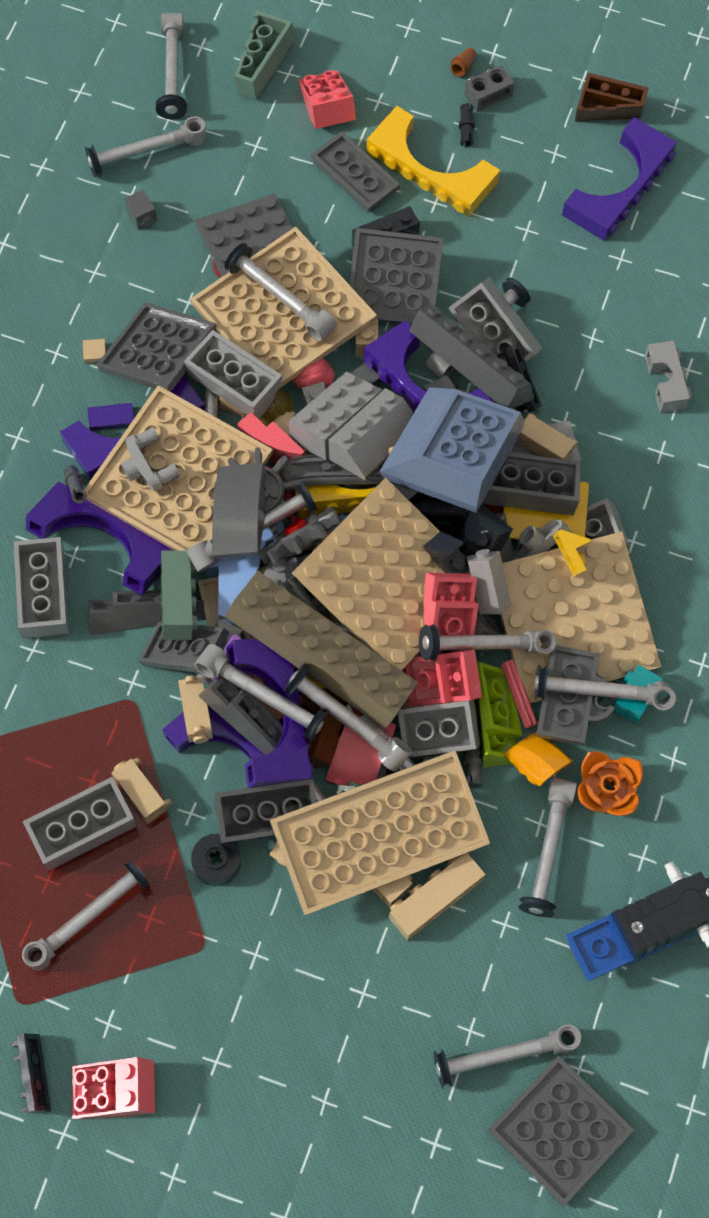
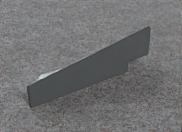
(129, 611)
(244, 714)

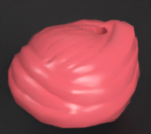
(315, 373)

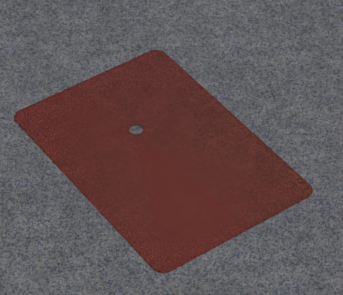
(138, 930)

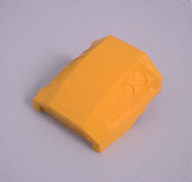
(537, 758)

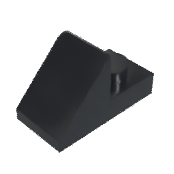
(446, 554)

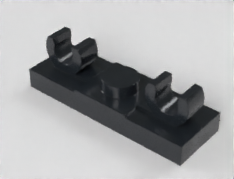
(517, 363)
(32, 1073)

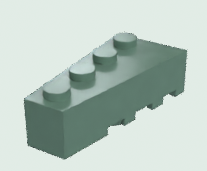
(263, 52)
(177, 596)

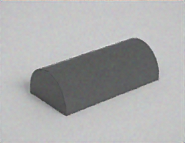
(248, 811)

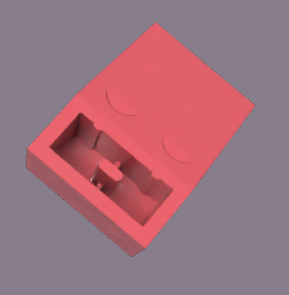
(327, 99)
(113, 1088)

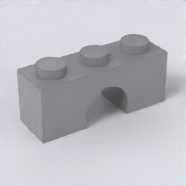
(665, 359)

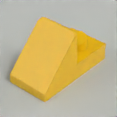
(568, 543)

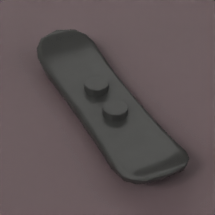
(317, 471)

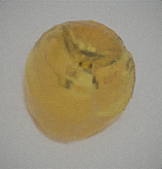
(280, 405)

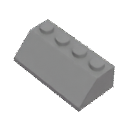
(493, 321)
(233, 374)
(366, 439)

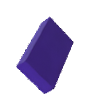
(110, 416)

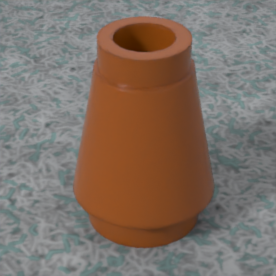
(462, 63)

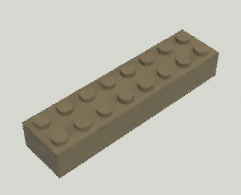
(334, 655)

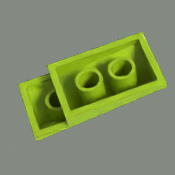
(497, 716)

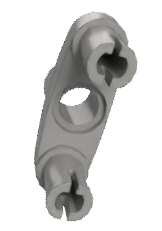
(138, 466)
(540, 540)

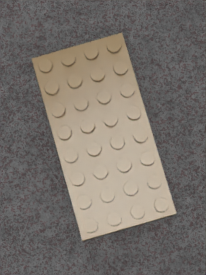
(379, 832)

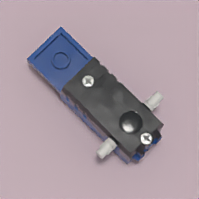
(644, 926)

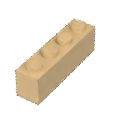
(436, 896)

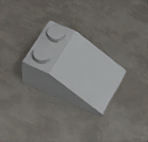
(602, 520)

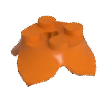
(623, 773)

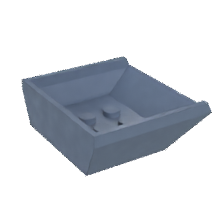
(453, 447)

